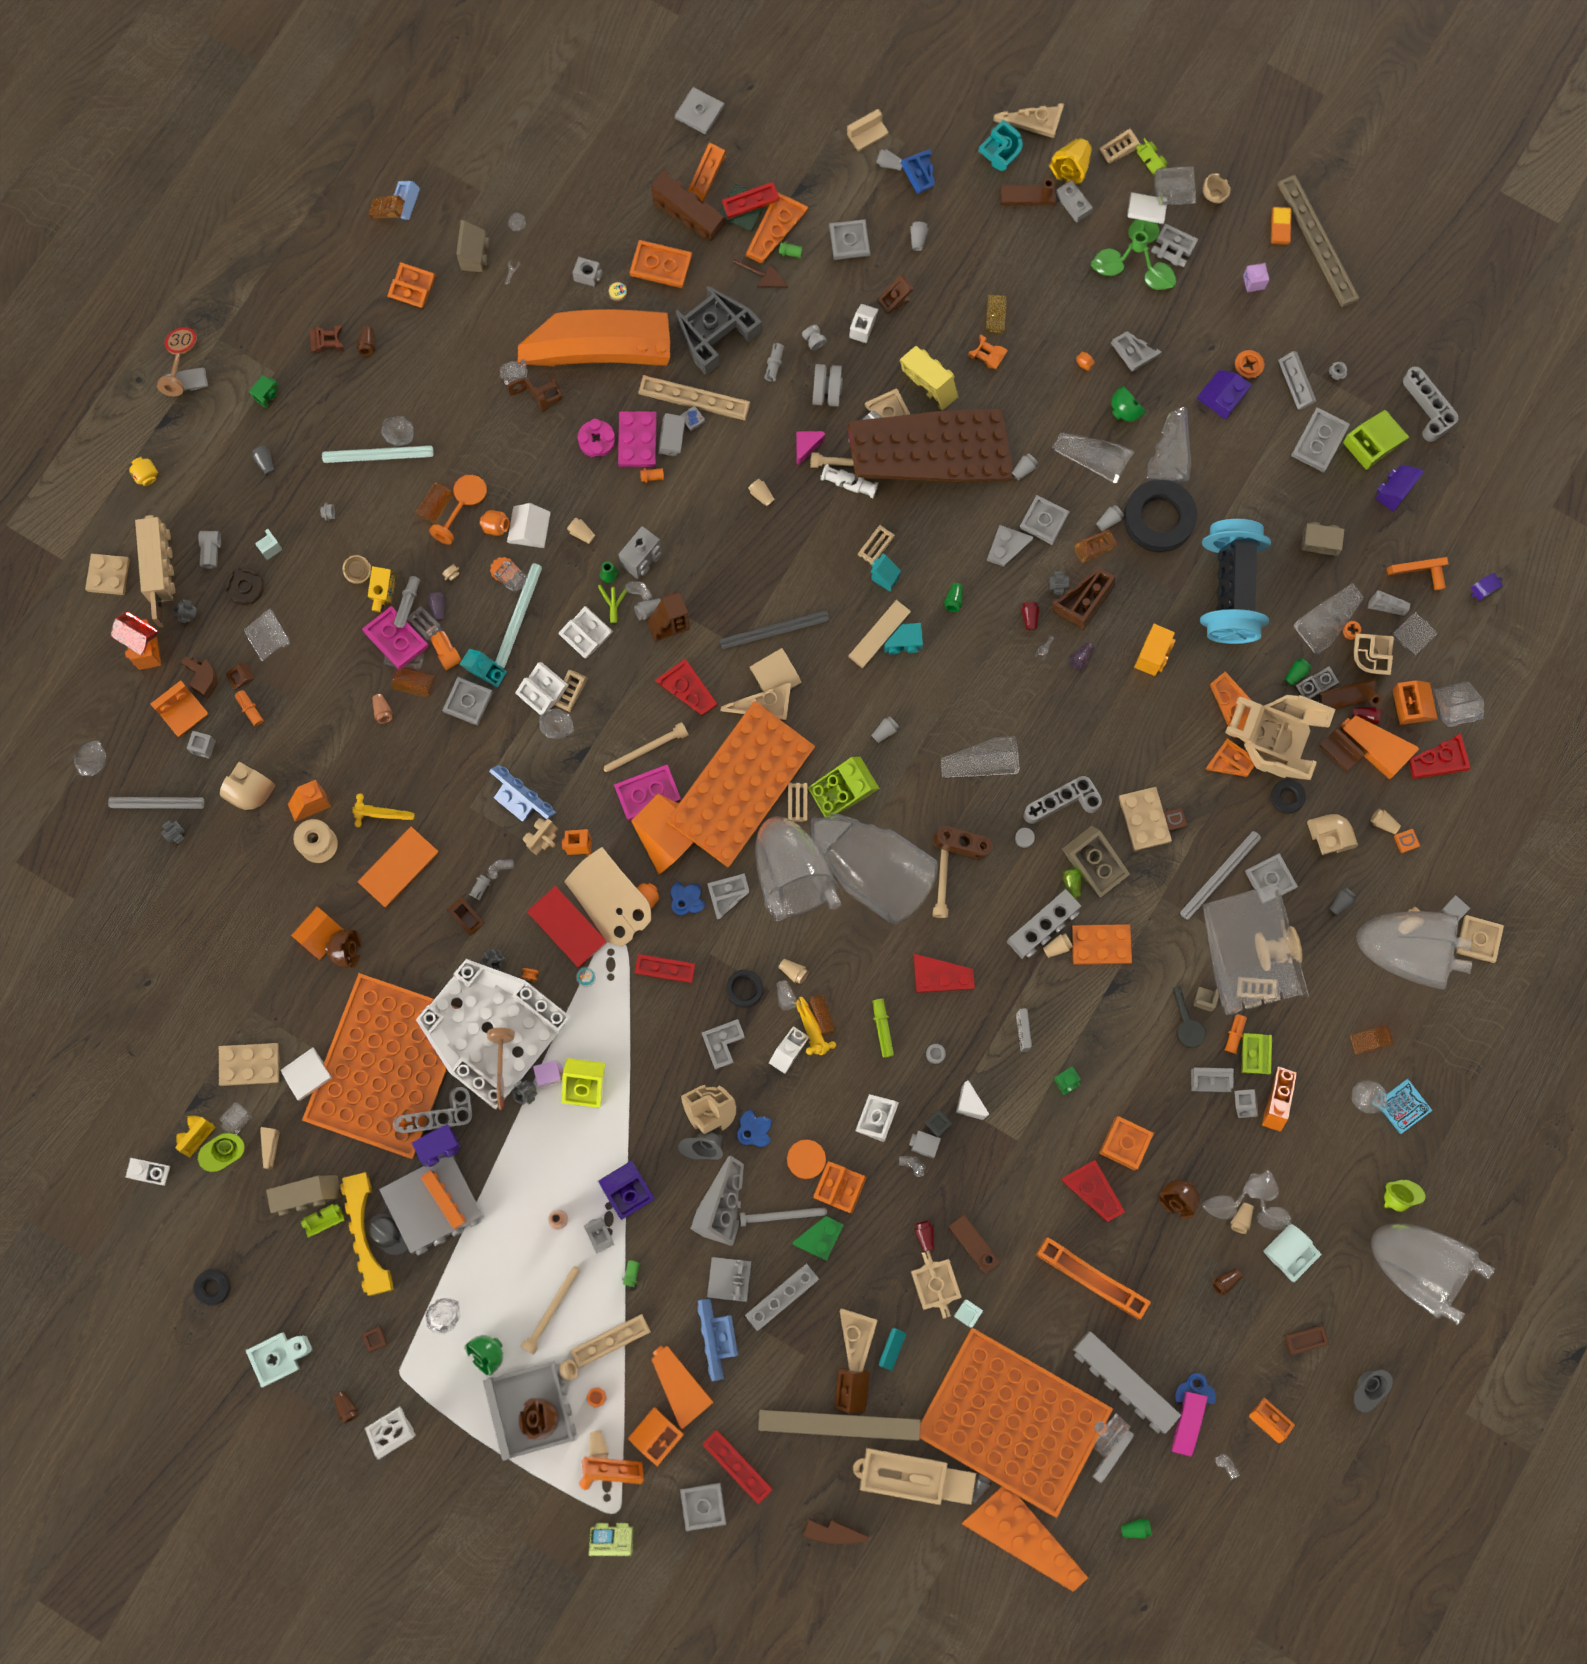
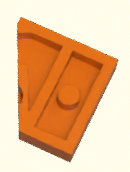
(1231, 760)

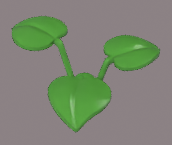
(1141, 232)

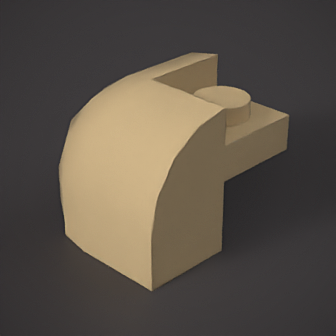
(1373, 653)
(246, 788)
(1332, 833)
(709, 1108)

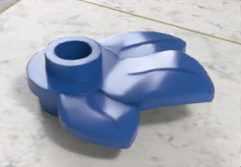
(688, 896)
(756, 1128)
(1203, 1389)

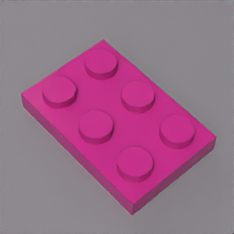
(637, 439)
(396, 643)
(639, 790)

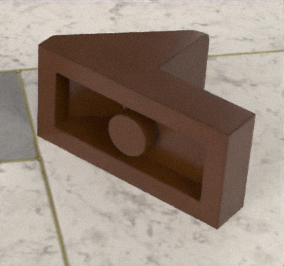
(896, 294)

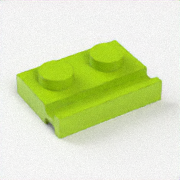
(1256, 1053)

